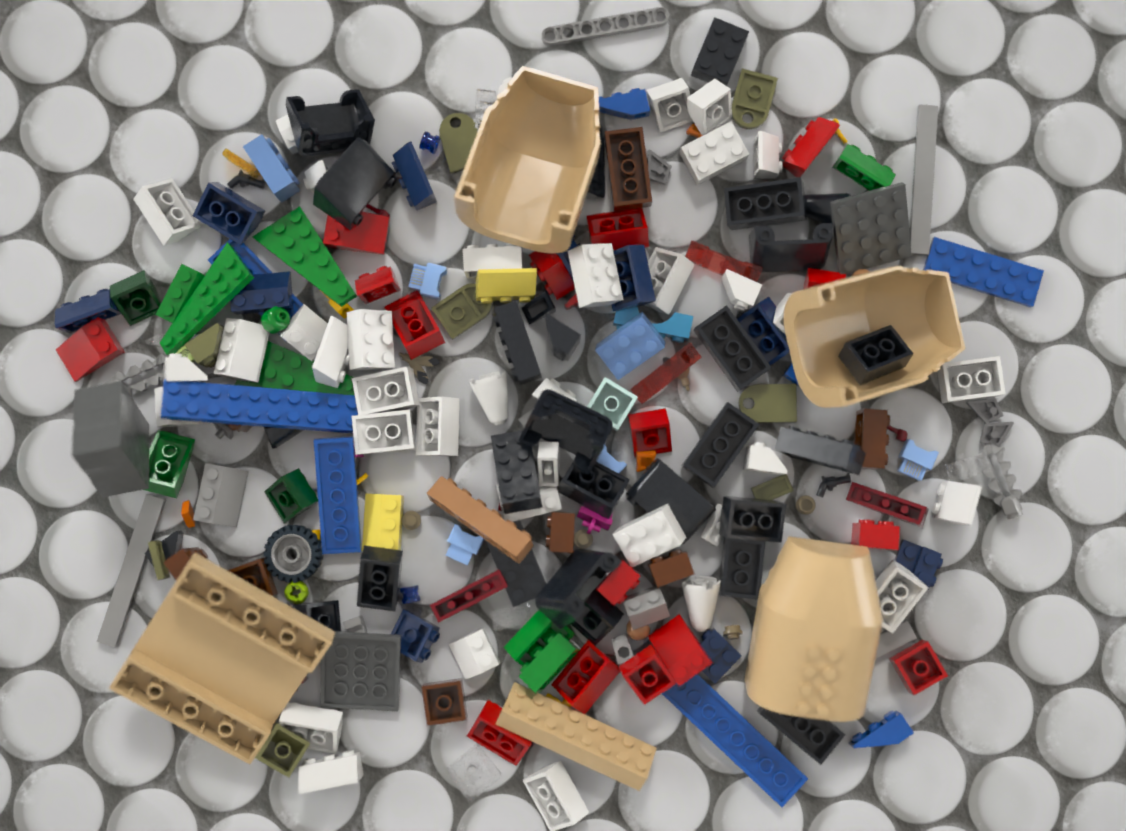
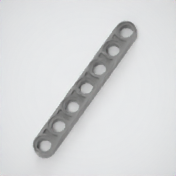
(613, 20)

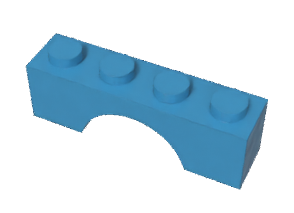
(676, 327)

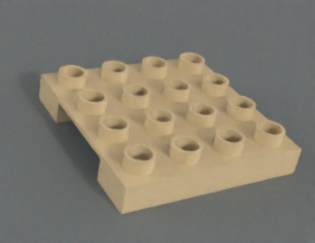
(221, 658)

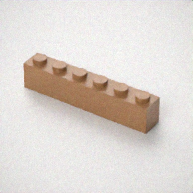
(480, 519)

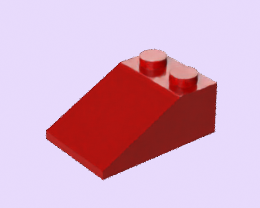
(367, 237)
(376, 285)
(415, 324)
(89, 349)
(680, 650)

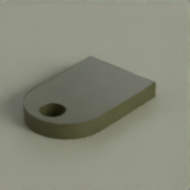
(753, 97)
(457, 141)
(461, 310)
(771, 403)

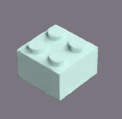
(612, 402)

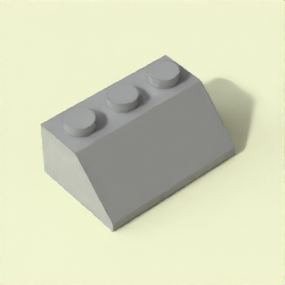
(220, 495)

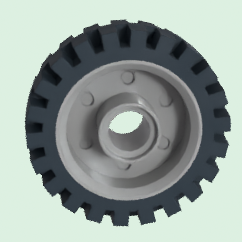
(279, 558)

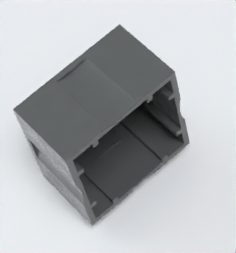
(111, 439)

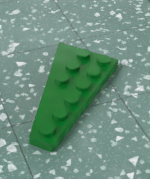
(302, 249)
(217, 288)
(293, 372)

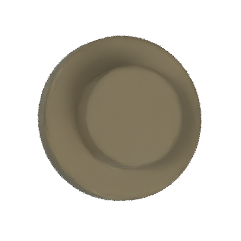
(805, 505)
(411, 520)
(583, 539)
(732, 631)

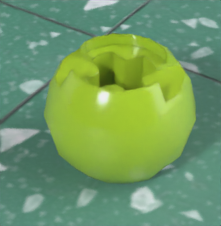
(293, 599)

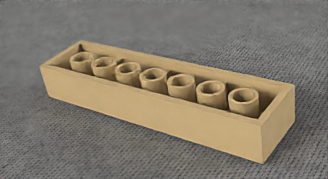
(576, 736)

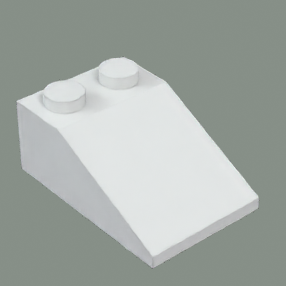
(386, 391)
(383, 432)
(956, 502)

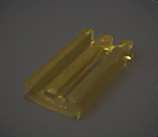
(239, 162)

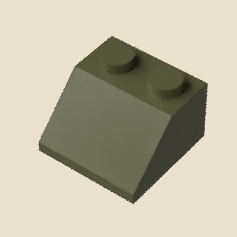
(206, 346)
(282, 750)

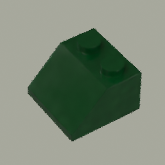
(135, 297)
(291, 495)

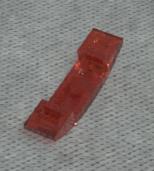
(718, 263)
(666, 373)

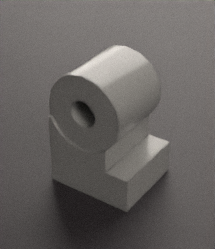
(355, 625)
(622, 649)

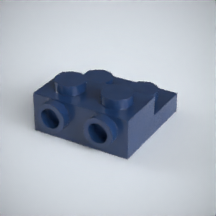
(919, 561)
(416, 635)
(720, 652)

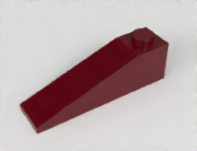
(888, 504)
(468, 595)

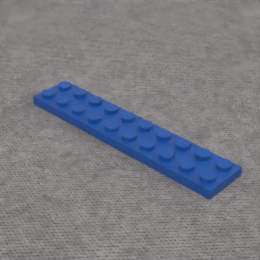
(258, 406)
(737, 738)

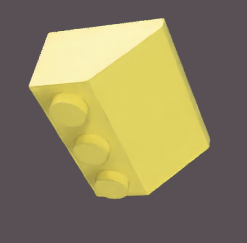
(505, 285)
(383, 521)

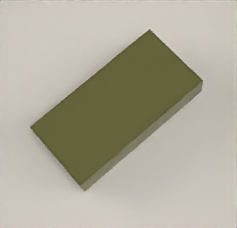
(772, 488)
(158, 558)

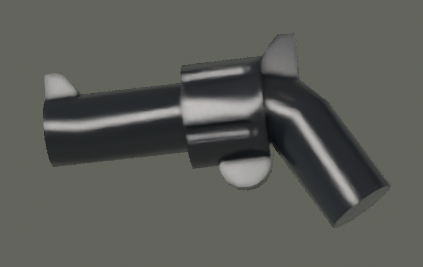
(245, 179)
(831, 482)

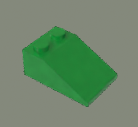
(168, 463)

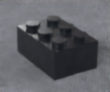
(719, 52)
(875, 354)
(752, 519)
(741, 568)
(379, 578)

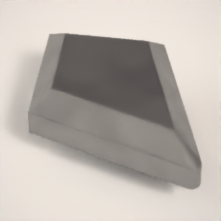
(658, 168)
(986, 409)
(223, 429)
(995, 432)

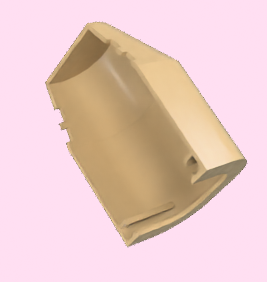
(532, 162)
(828, 315)
(815, 632)

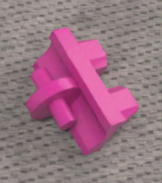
(593, 520)

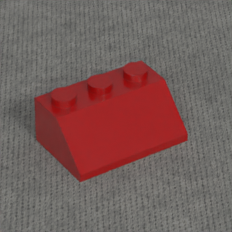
(809, 145)
(618, 228)
(586, 677)
(495, 738)

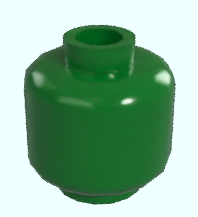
(275, 320)

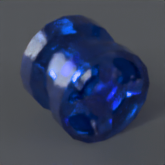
(429, 142)
(410, 594)

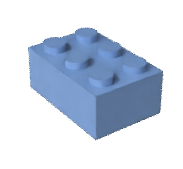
(272, 167)
(630, 345)

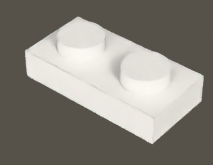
(711, 531)

